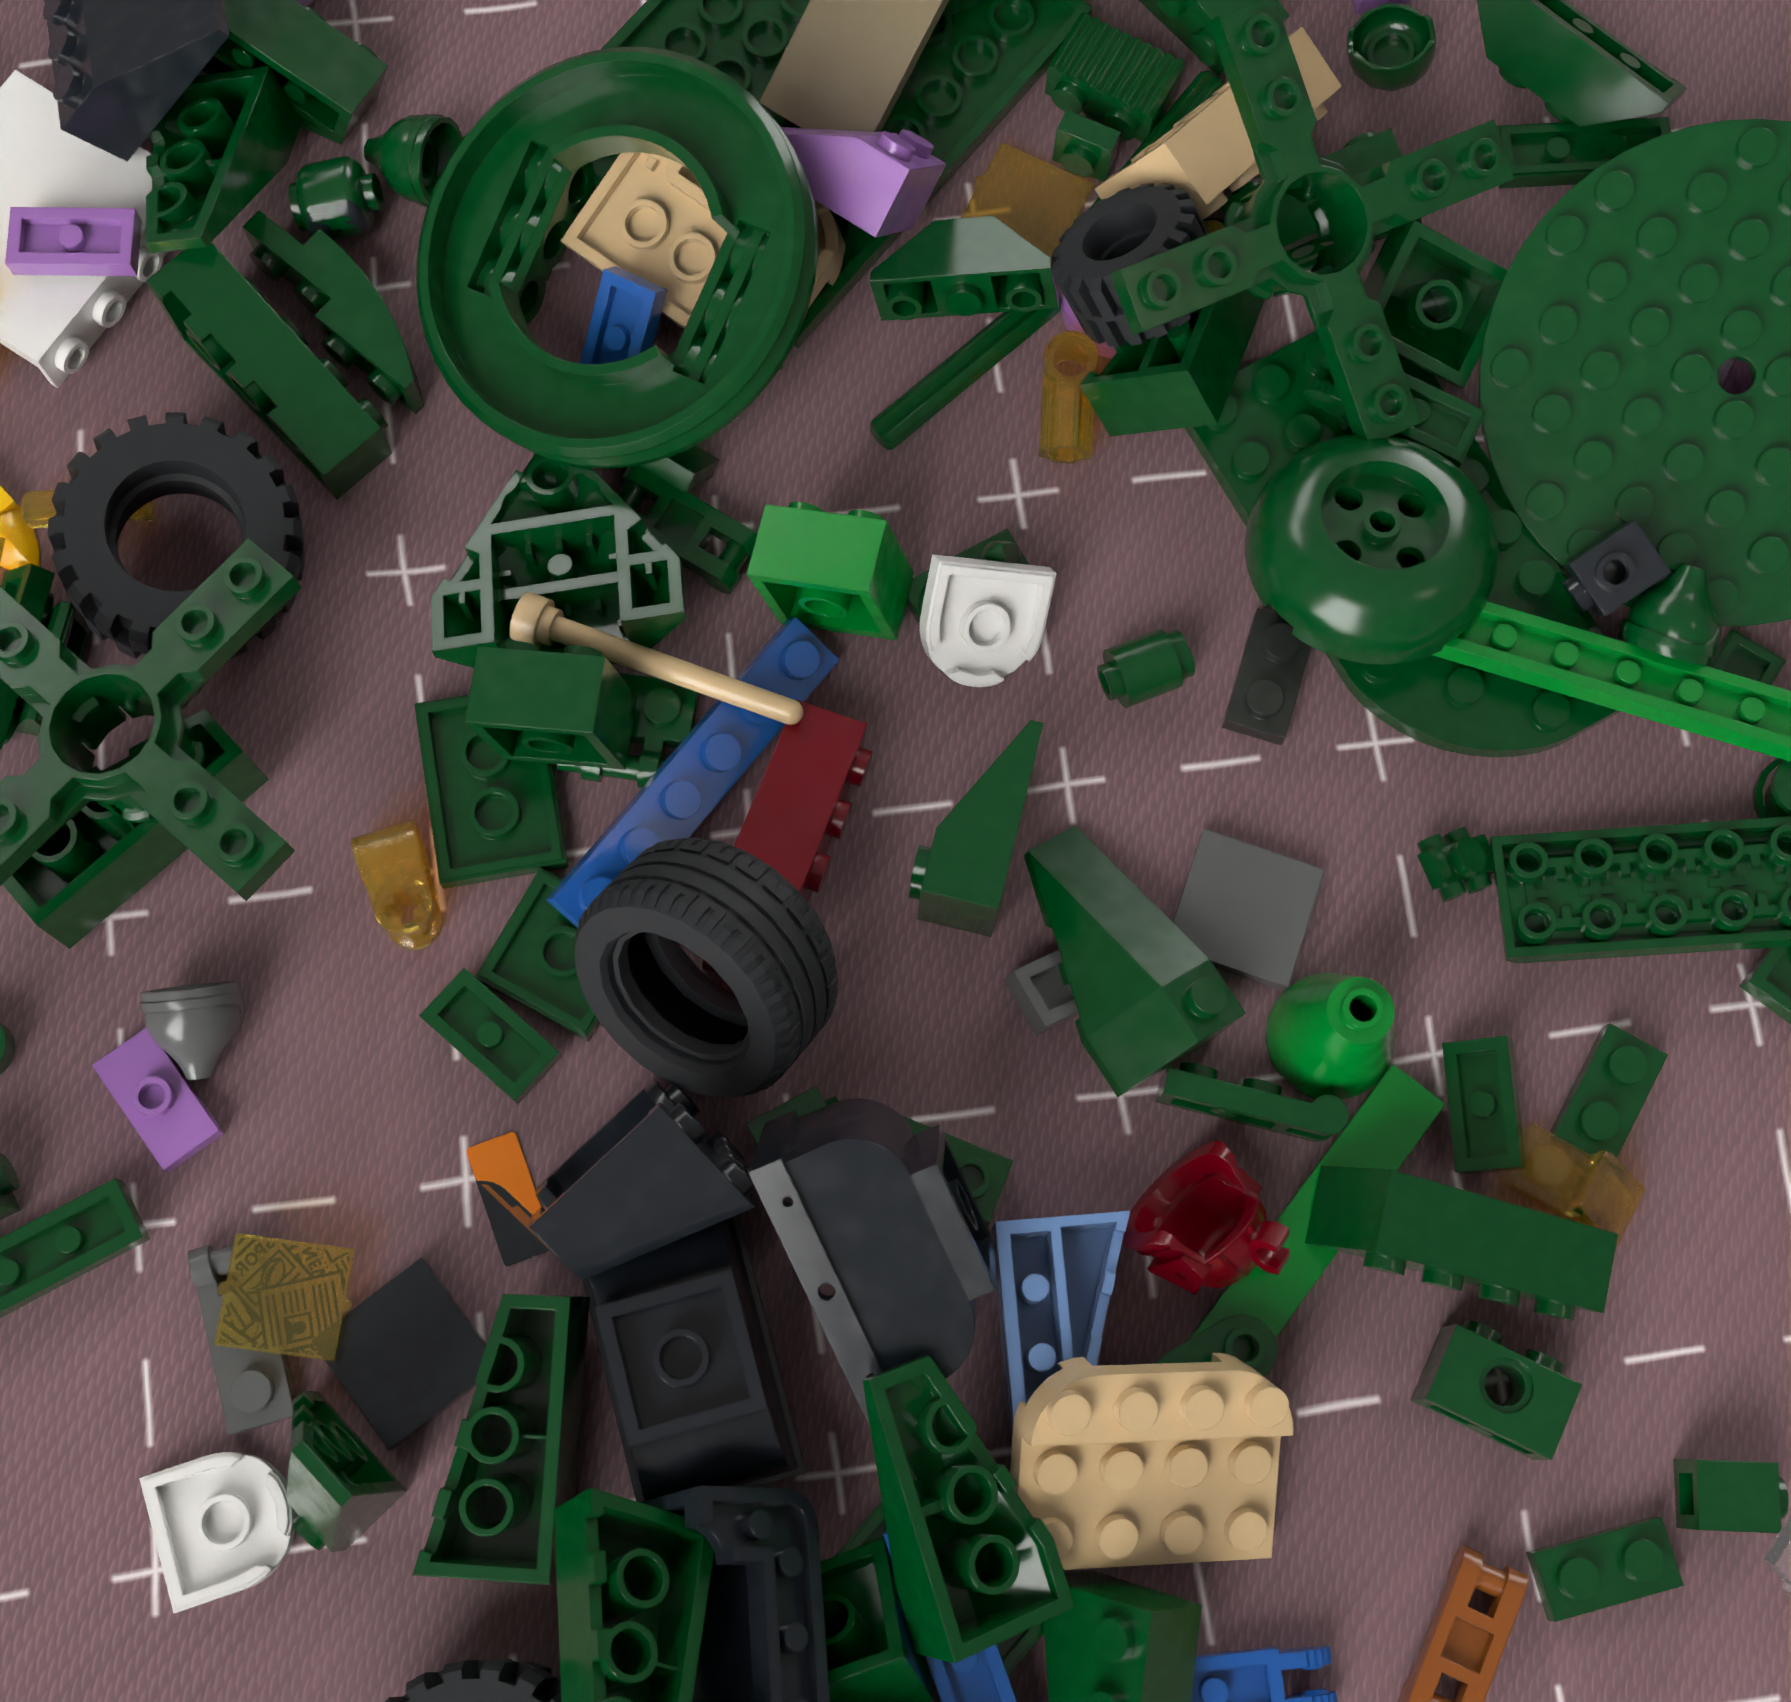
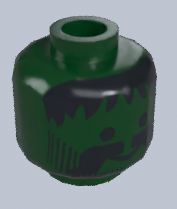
(335, 198)

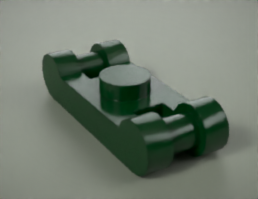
(688, 527)

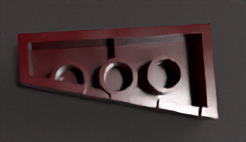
(805, 797)

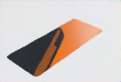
(507, 1196)

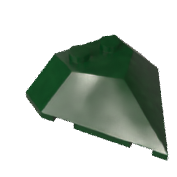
(567, 540)

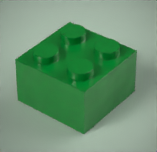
(831, 570)

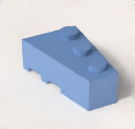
(1052, 1293)

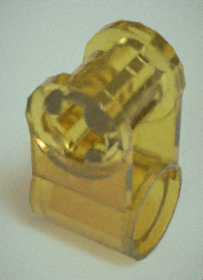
(396, 876)

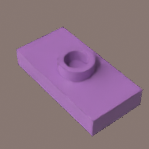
(158, 1100)

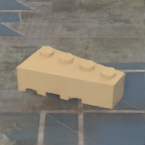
(1211, 144)

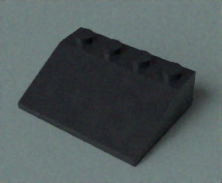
(127, 63)

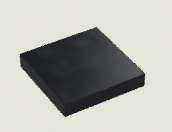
(407, 1354)

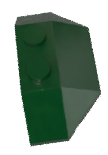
(1572, 62)

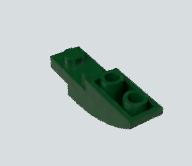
(344, 304)

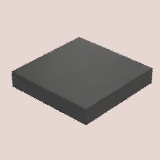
(1247, 907)

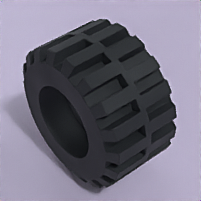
(1115, 236)

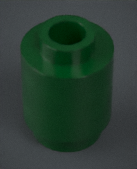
(1145, 667)

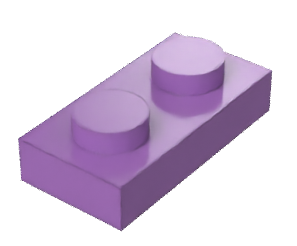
(73, 241)

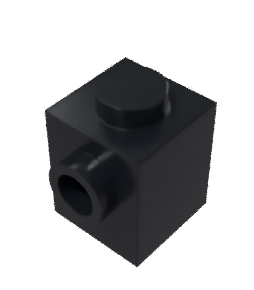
(1613, 570)

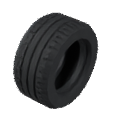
(740, 922)

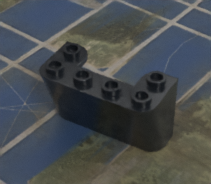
(640, 1185)

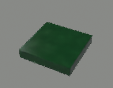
(537, 961)

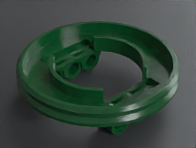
(511, 200)

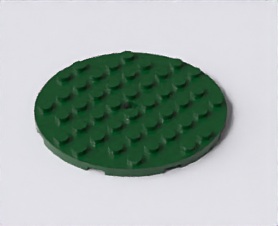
(1613, 353)

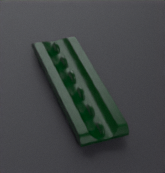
(1644, 890)

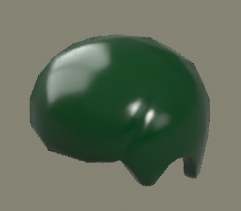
(1391, 46)

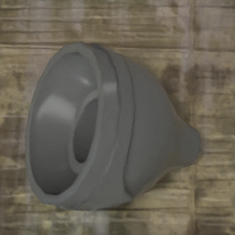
(194, 1022)

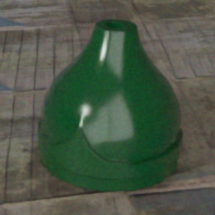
(414, 154)
(1675, 618)

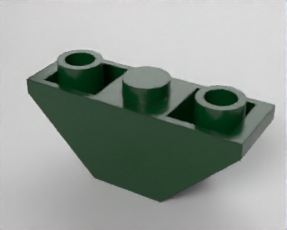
(963, 271)

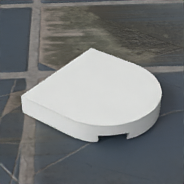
(983, 617)
(218, 1525)

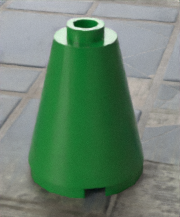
(1332, 1034)

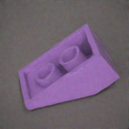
(869, 176)

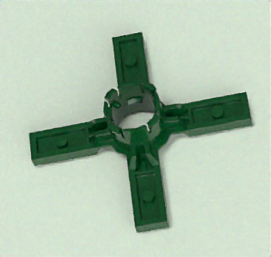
(1346, 214)
(168, 772)

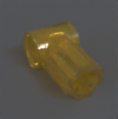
(1065, 410)

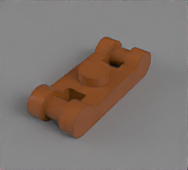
(1462, 1639)

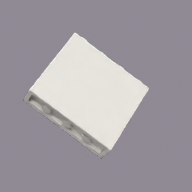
(58, 316)

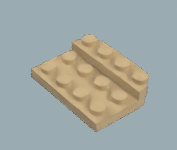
(659, 226)
(1152, 1461)

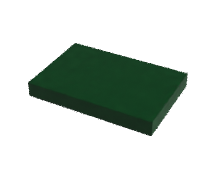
(485, 811)

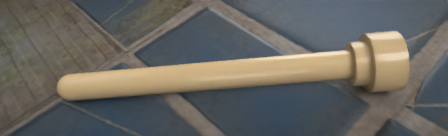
(540, 623)

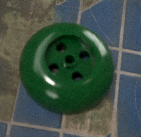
(1361, 599)

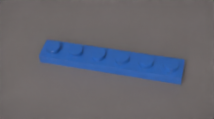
(699, 768)

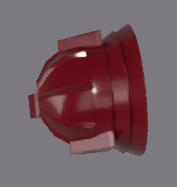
(1205, 1223)

